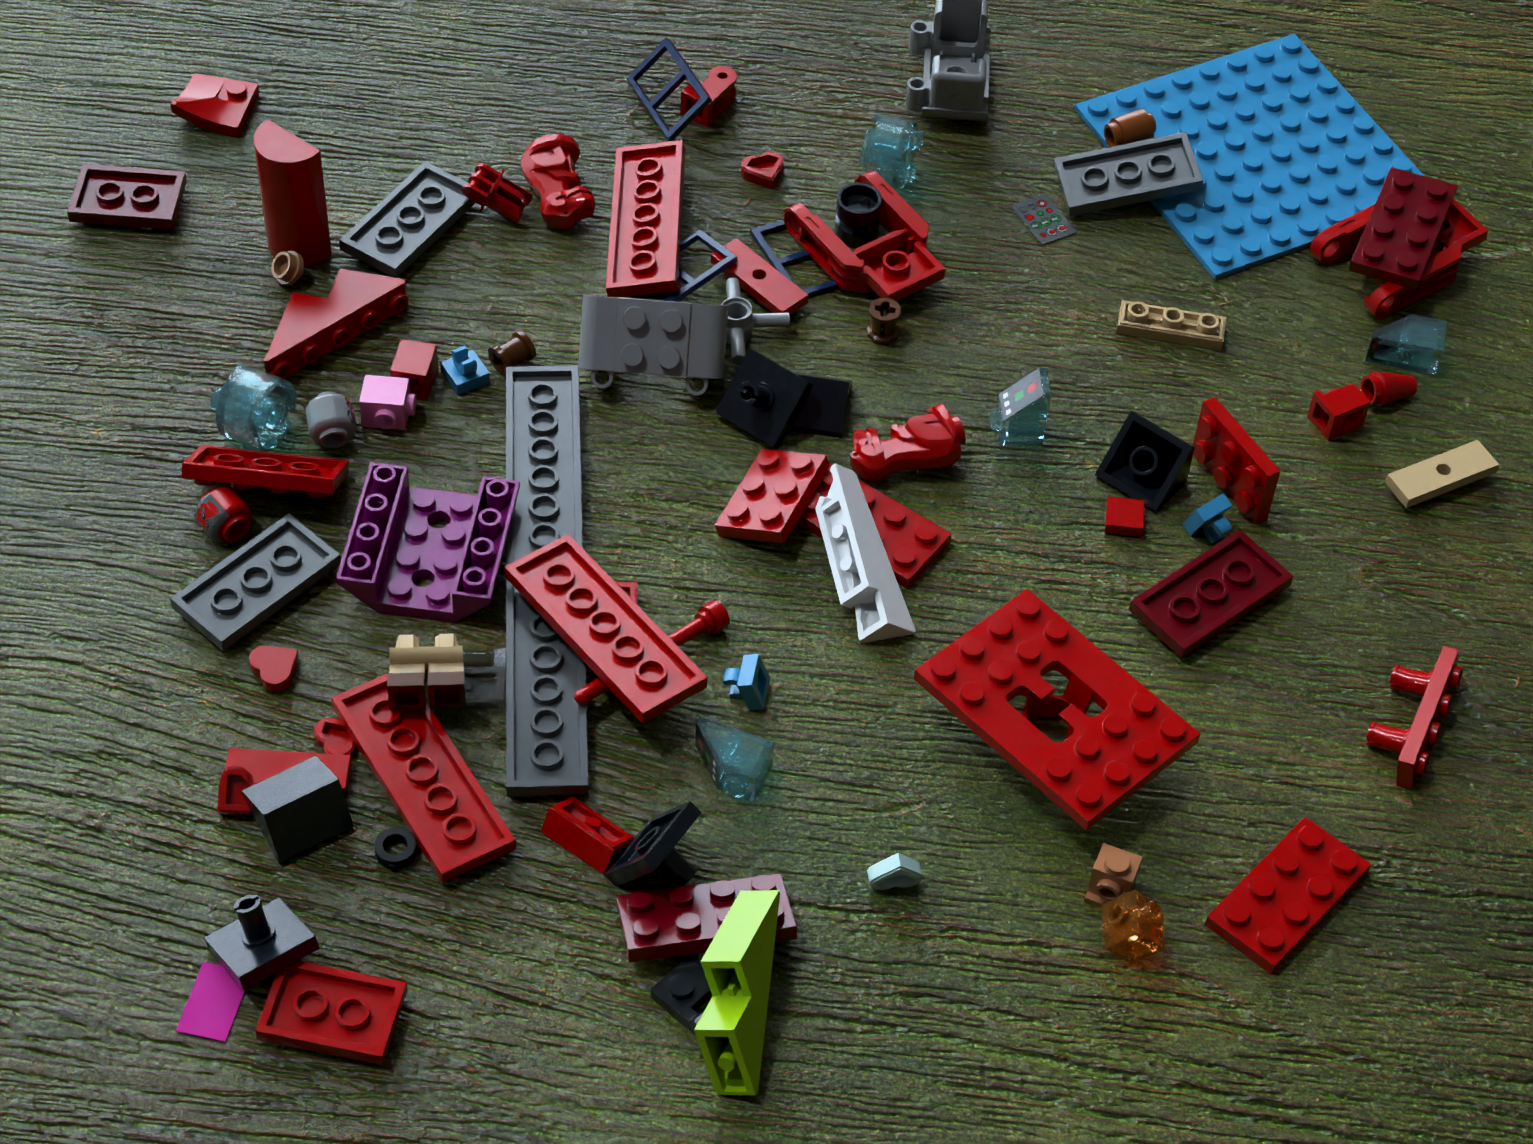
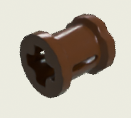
(876, 312)
(512, 352)

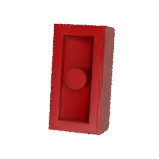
(585, 833)

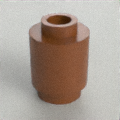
(1130, 128)

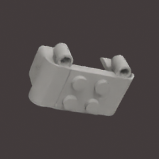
(954, 62)
(652, 339)

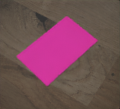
(211, 1004)

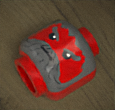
(223, 515)

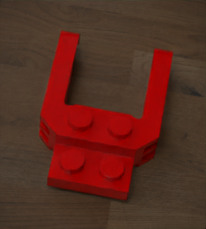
(1458, 234)
(889, 265)

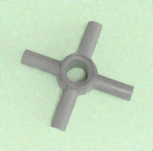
(742, 320)

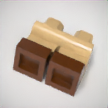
(414, 665)

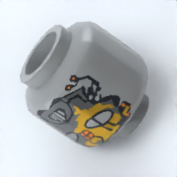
(331, 419)

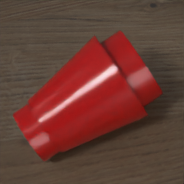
(1387, 387)

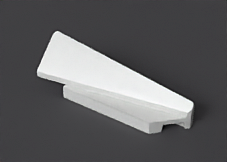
(860, 560)

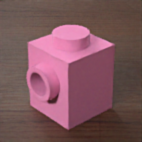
(386, 402)

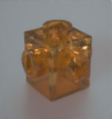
(1133, 926)

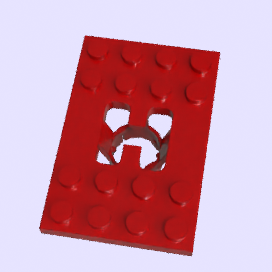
(1102, 755)

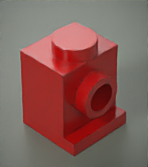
(1338, 410)

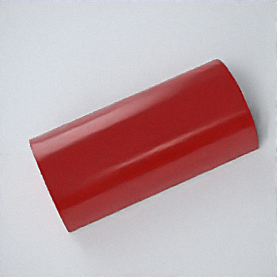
(292, 194)

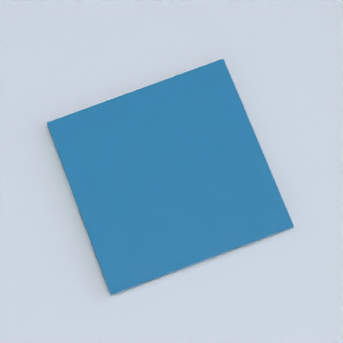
(1274, 148)

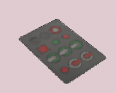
(1043, 219)

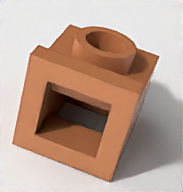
(1112, 875)

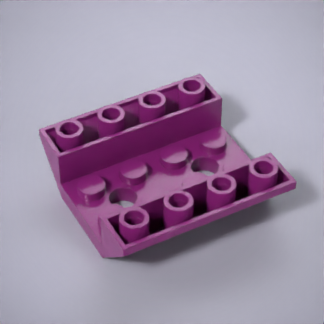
(396, 545)

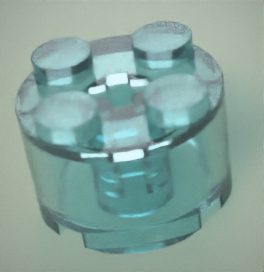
(892, 149)
(254, 407)

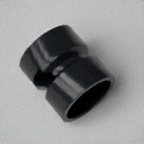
(857, 214)

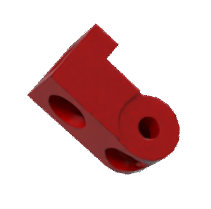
(721, 90)

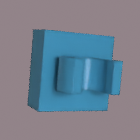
(464, 370)
(1210, 519)
(749, 682)

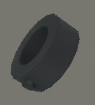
(395, 835)

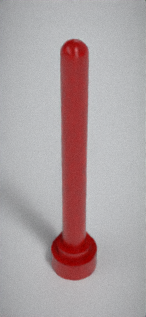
(709, 619)

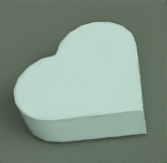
(895, 872)

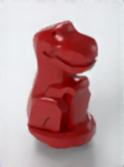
(551, 173)
(921, 444)

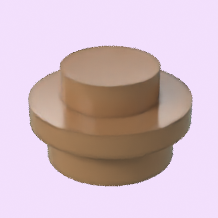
(287, 267)

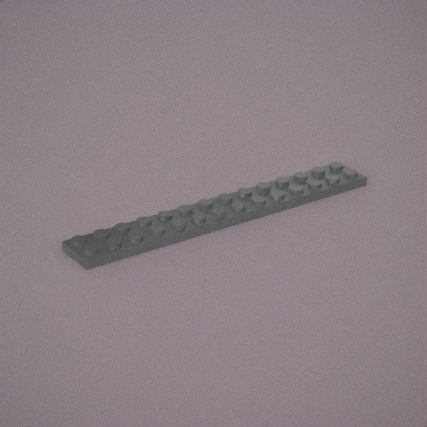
(542, 671)

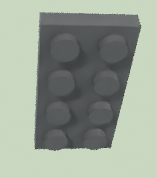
(1128, 174)
(408, 220)
(255, 581)

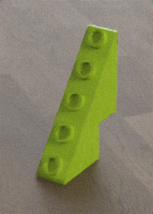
(739, 979)

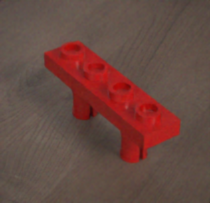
(1425, 729)

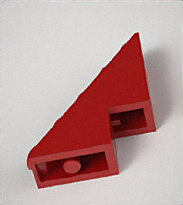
(320, 324)

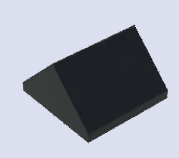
(824, 406)
(1146, 462)
(299, 808)

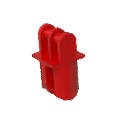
(496, 192)

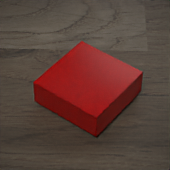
(1124, 516)

